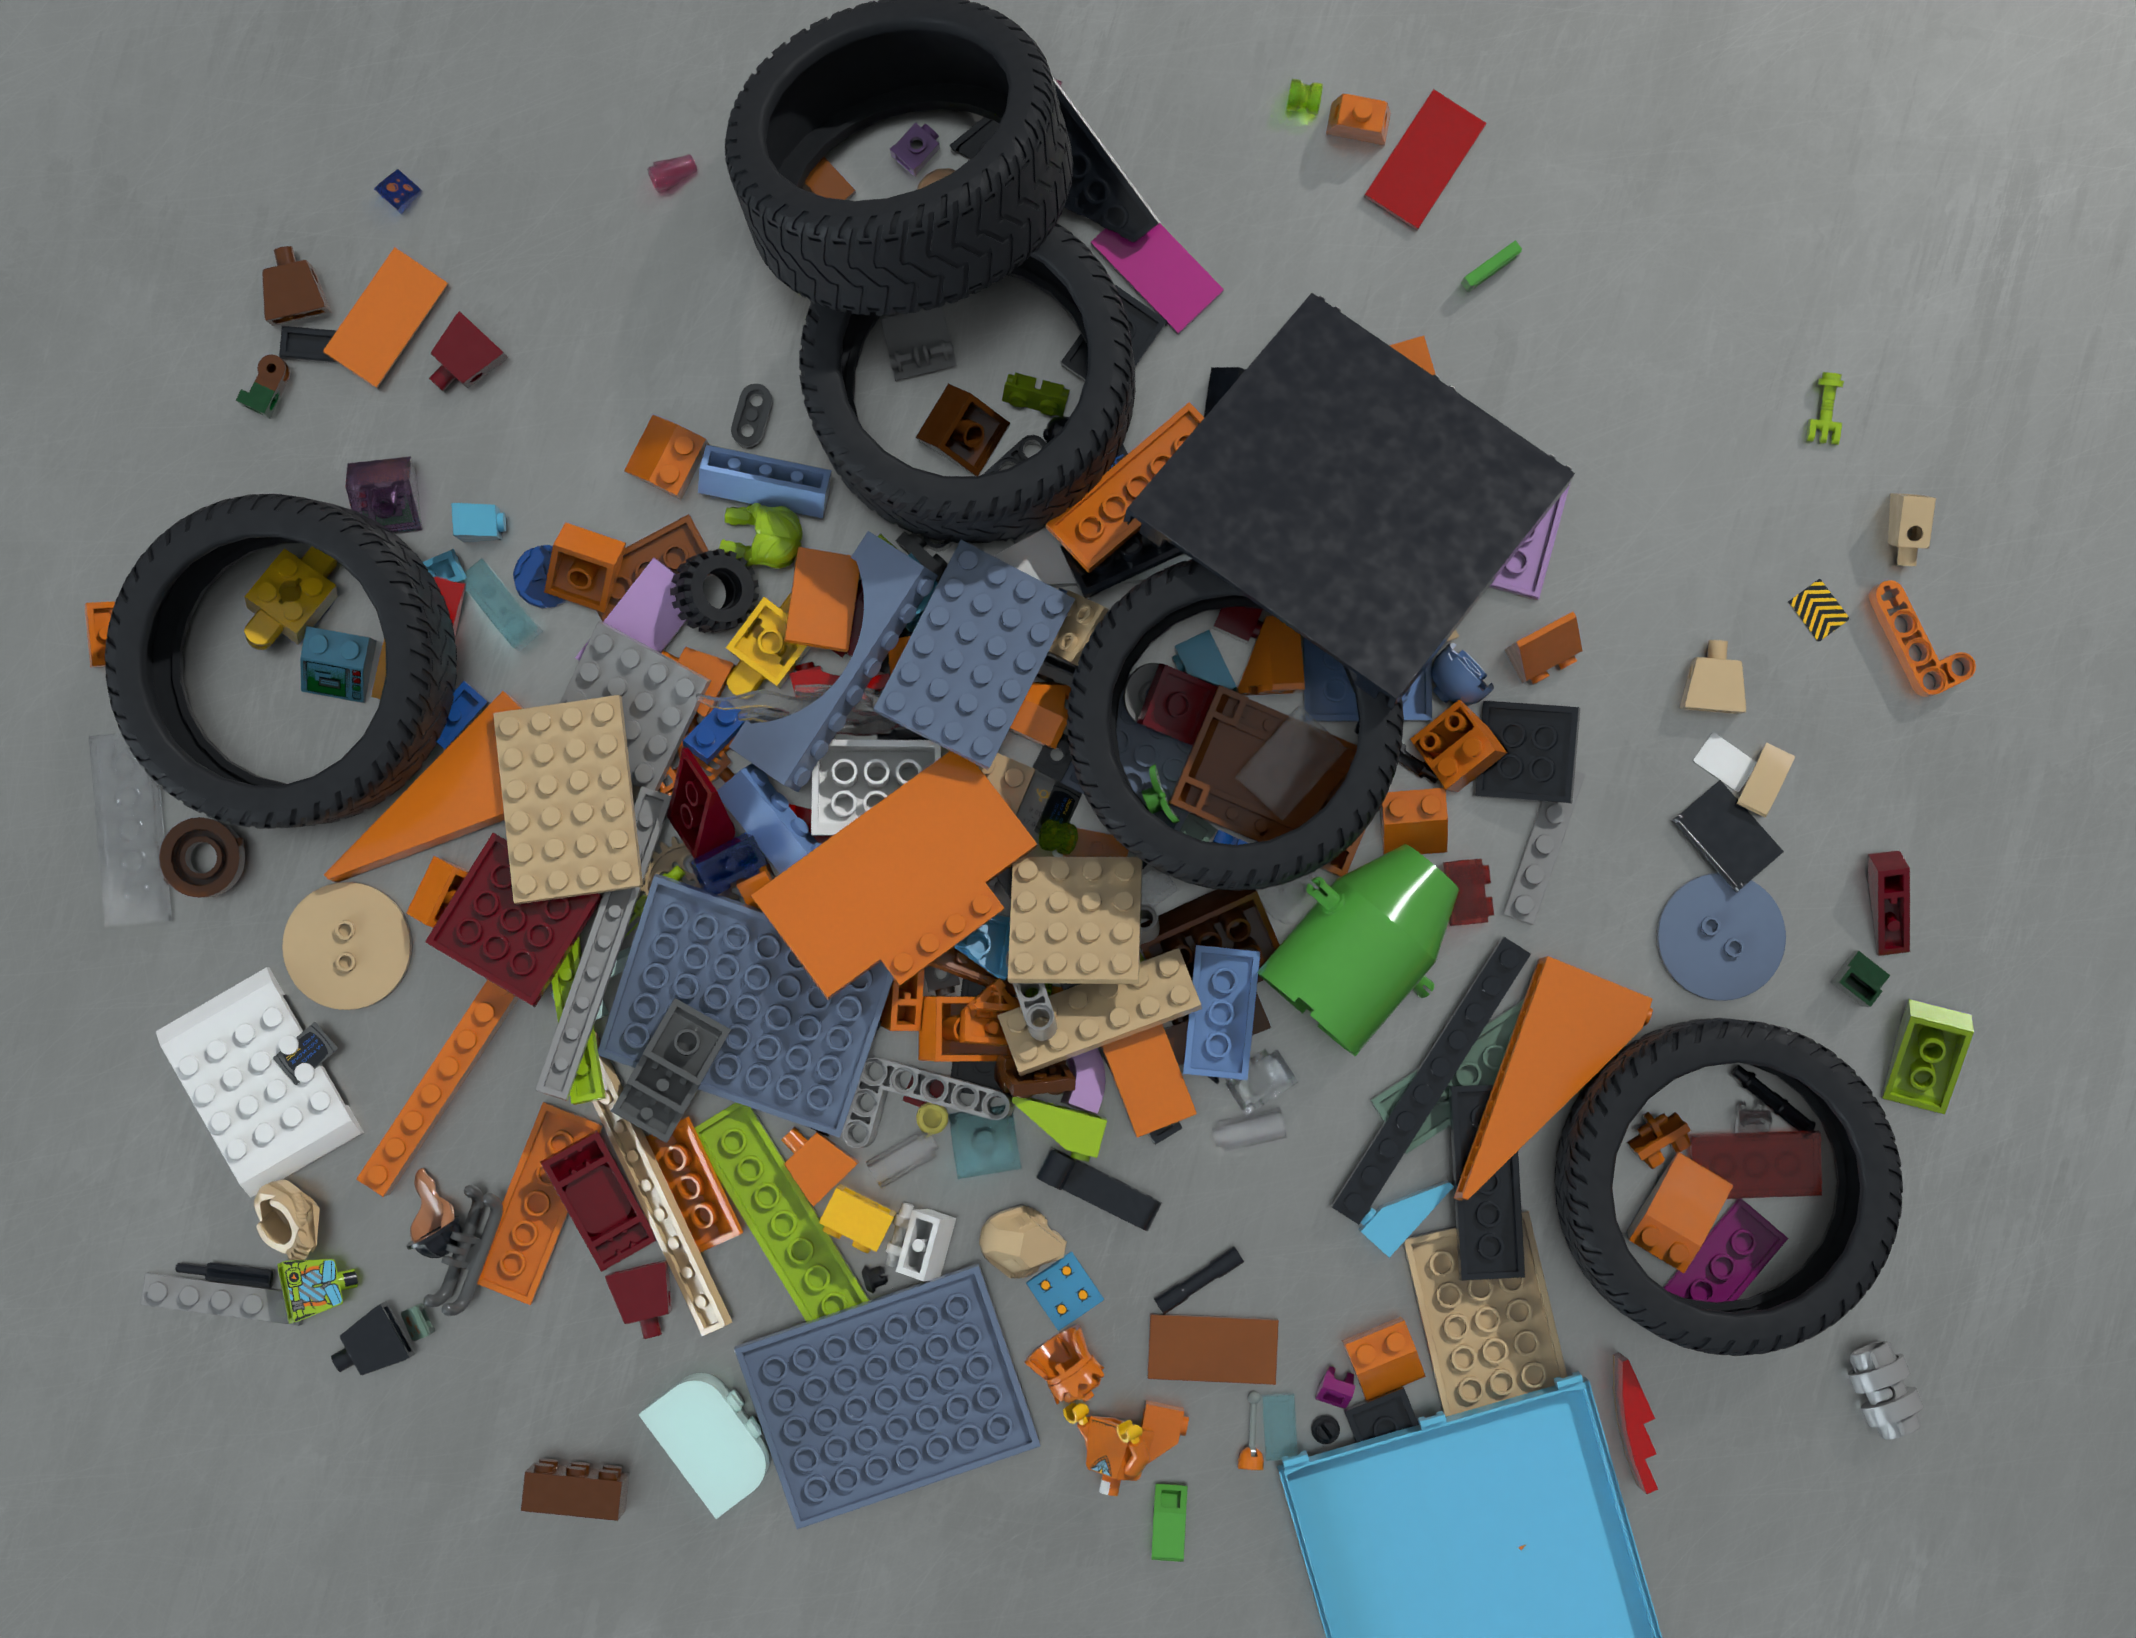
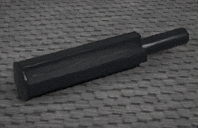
(230, 1274)

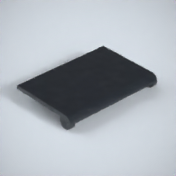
(1728, 836)

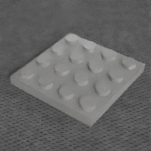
(654, 693)

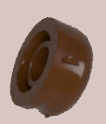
(176, 857)

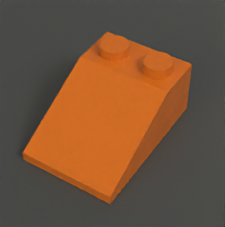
(1545, 649)
(941, 1032)
(1679, 1212)

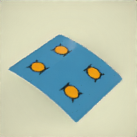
(1065, 1291)

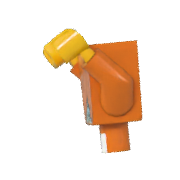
(1112, 1445)

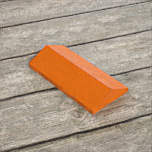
(695, 1186)

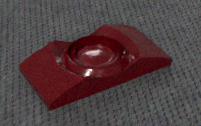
(598, 1200)

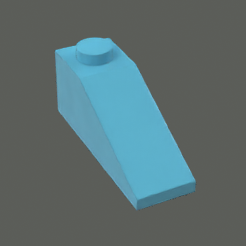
(1397, 1219)

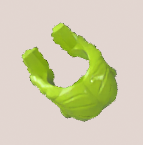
(775, 539)

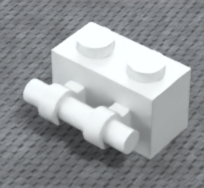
(919, 1242)

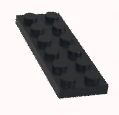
(1491, 1218)

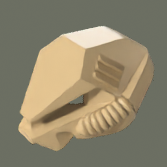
(287, 1219)
(1020, 1242)

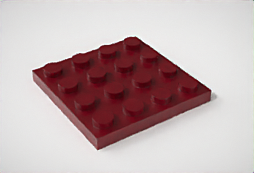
(508, 941)

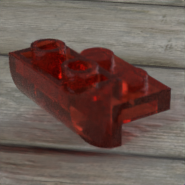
(1471, 902)

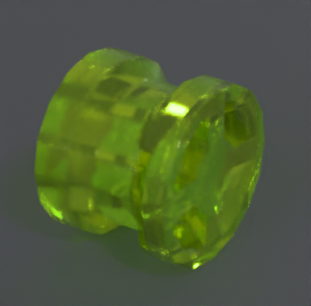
(1058, 836)

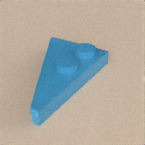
(989, 946)

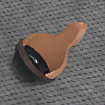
(433, 1222)

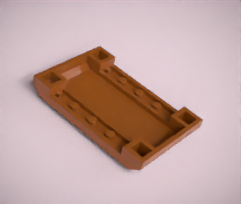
(1224, 744)

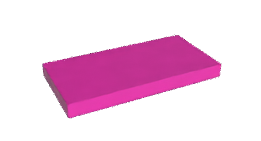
(1161, 274)

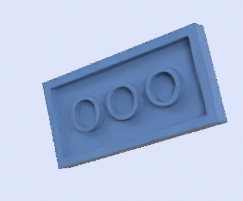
(1222, 1030)

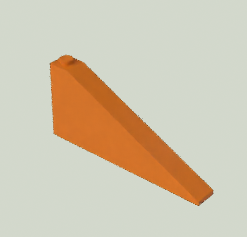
(444, 803)
(1559, 1043)

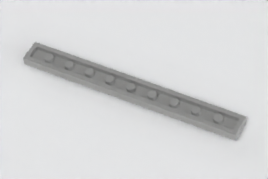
(600, 958)

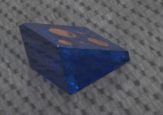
(398, 190)

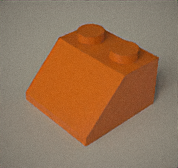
(667, 456)
(584, 567)
(1415, 820)
(436, 891)
(1384, 1358)

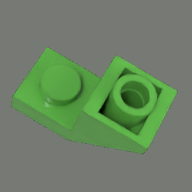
(1169, 1522)

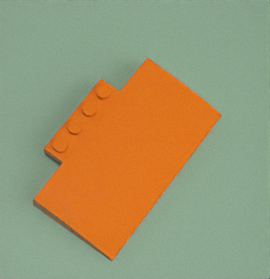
(899, 878)

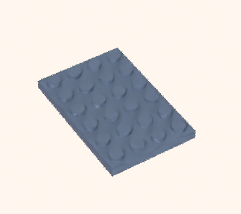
(974, 654)

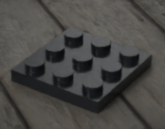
(1539, 752)

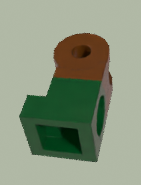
(267, 386)

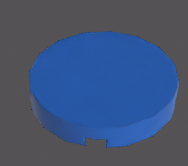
(531, 576)

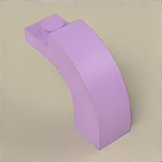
(1090, 1082)

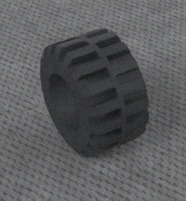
(737, 584)

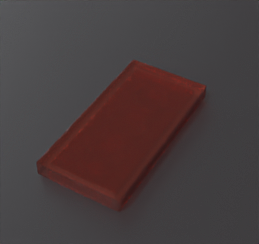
(1763, 1162)

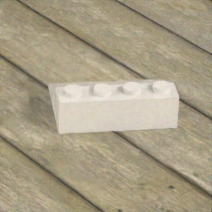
(860, 775)

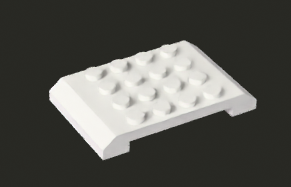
(243, 1096)

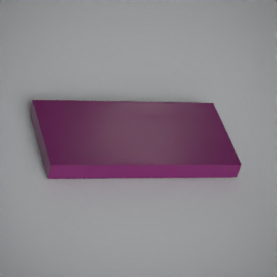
(1729, 1257)

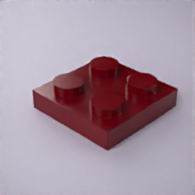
(1176, 704)

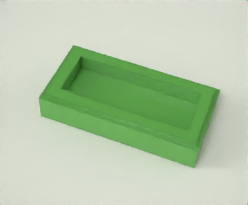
(1491, 266)

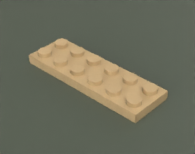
(1103, 1013)

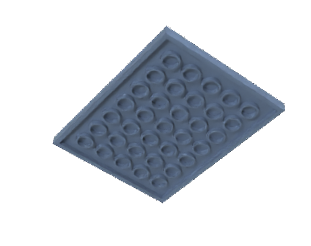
(724, 958)
(887, 1396)

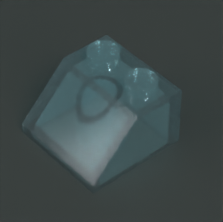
(984, 1144)

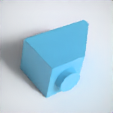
(477, 522)
(1203, 660)

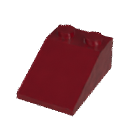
(698, 809)

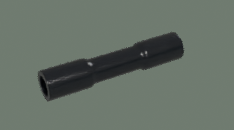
(1215, 1269)

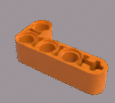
(1916, 636)

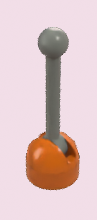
(1251, 1457)

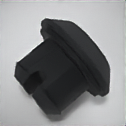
(872, 1278)
(1325, 1429)

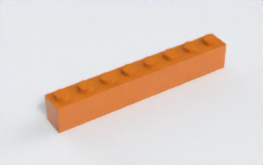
(437, 1089)

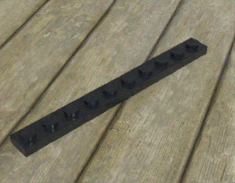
(1430, 1080)

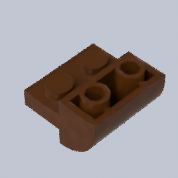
(1050, 1079)

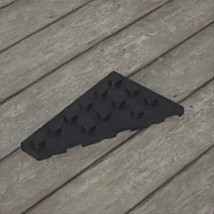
(1098, 183)

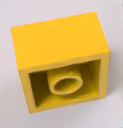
(857, 1219)

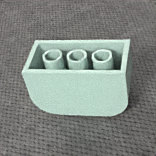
(710, 1439)

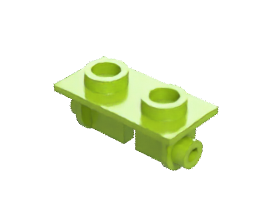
(1021, 392)

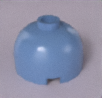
(1459, 677)

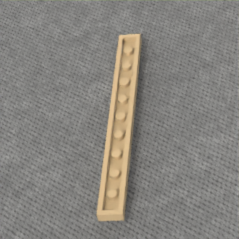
(661, 1209)

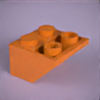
(1458, 746)

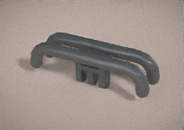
(468, 1253)

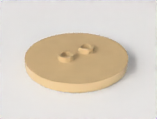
(347, 945)

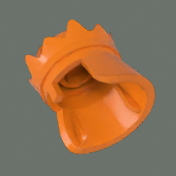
(1067, 1366)

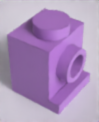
(916, 159)

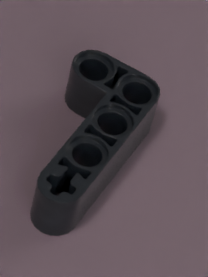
(1098, 1189)

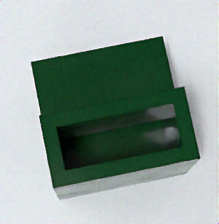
(1861, 979)

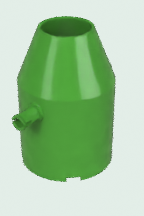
(1365, 945)

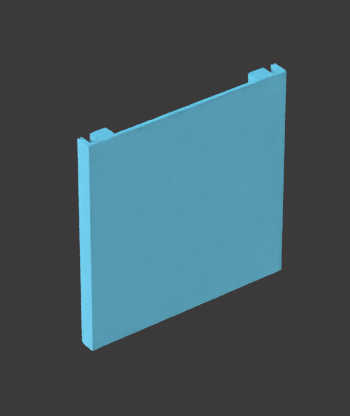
(1430, 1518)

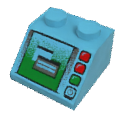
(336, 664)

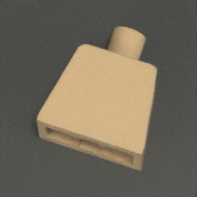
(1910, 512)
(1715, 682)

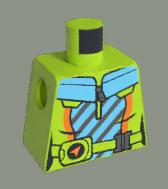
(313, 1286)

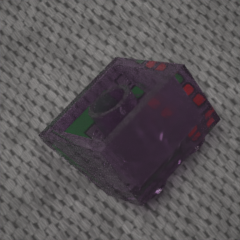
(385, 492)

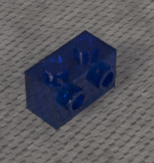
(728, 863)

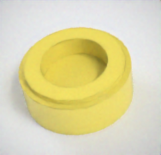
(932, 1118)

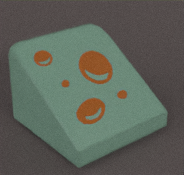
(417, 1322)

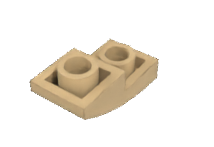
(1765, 780)

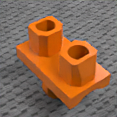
(1656, 1135)

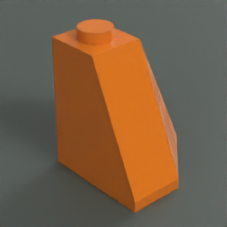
(1274, 662)
(1043, 713)

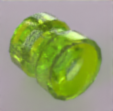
(1304, 96)

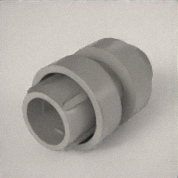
(1881, 1377)

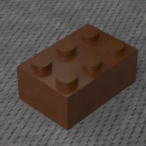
(575, 1490)

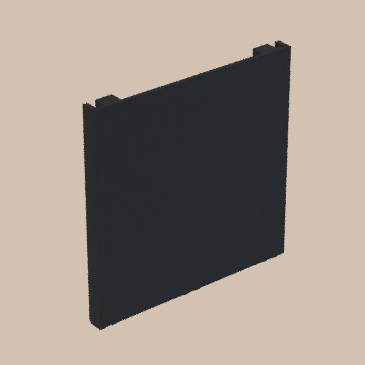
(1352, 496)

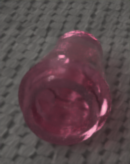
(669, 172)

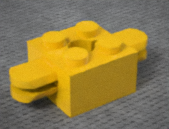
(289, 597)
(763, 649)

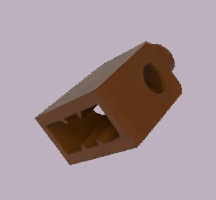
(292, 290)

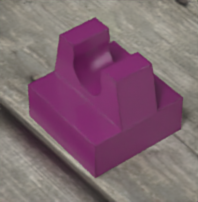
(1335, 1391)

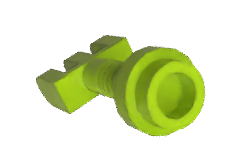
(1824, 424)

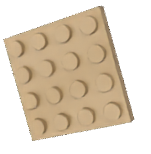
(1075, 920)

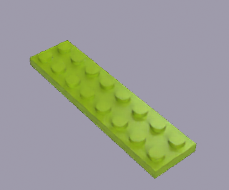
(778, 1213)

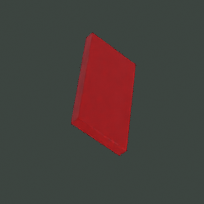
(1425, 159)

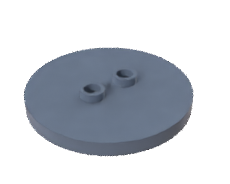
(1721, 939)

